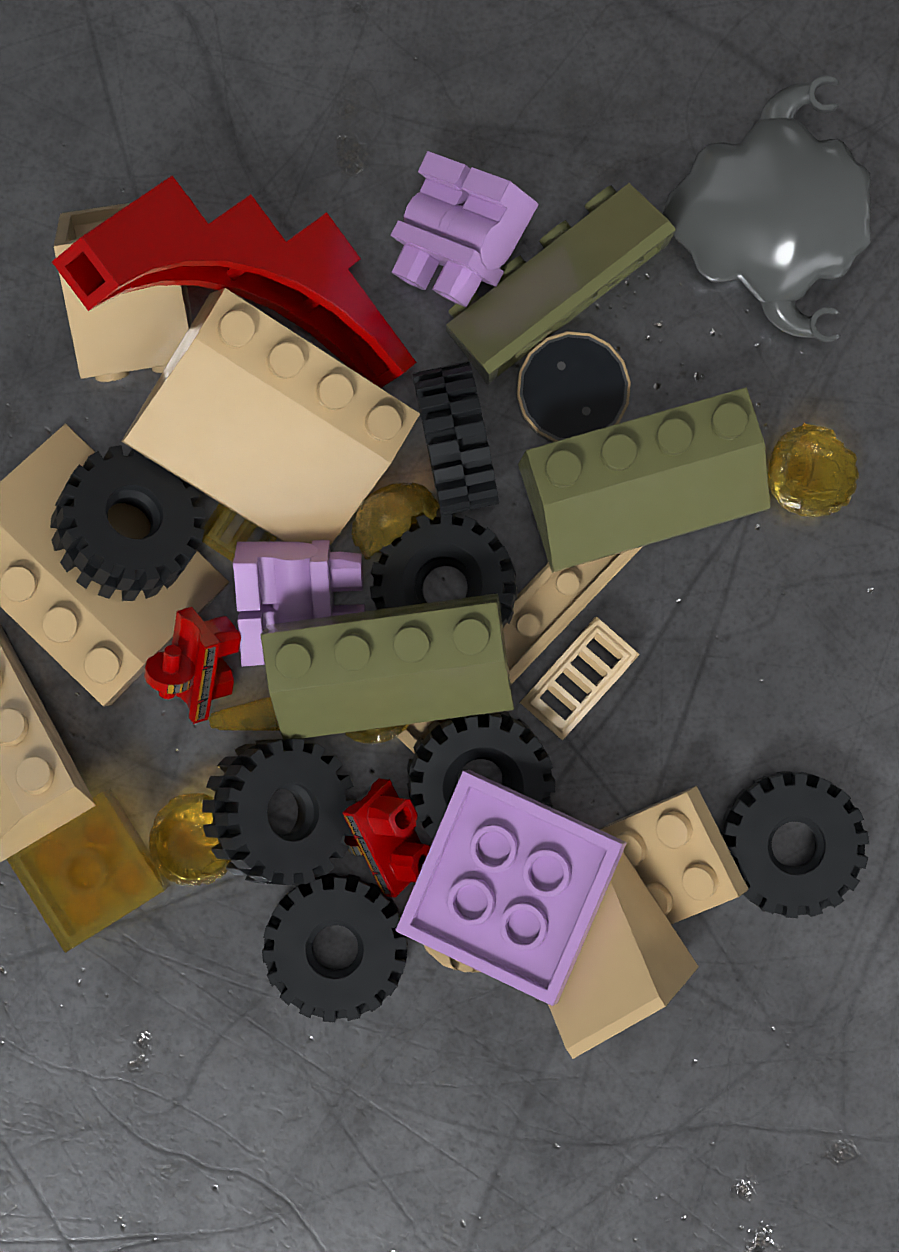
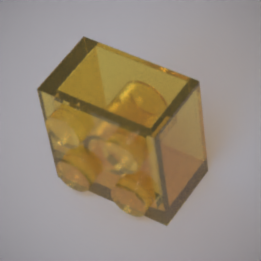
(88, 872)

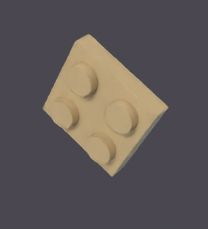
(680, 855)

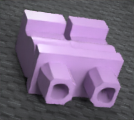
(462, 223)
(288, 585)

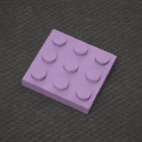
(510, 887)

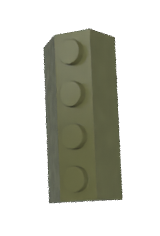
(560, 280)
(647, 479)
(387, 667)

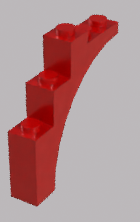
(304, 279)

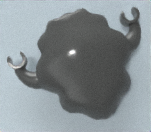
(776, 210)

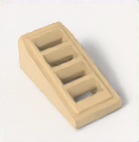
(609, 640)

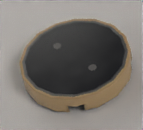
(572, 386)

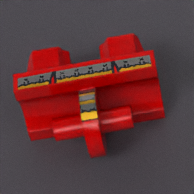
(193, 663)
(386, 837)

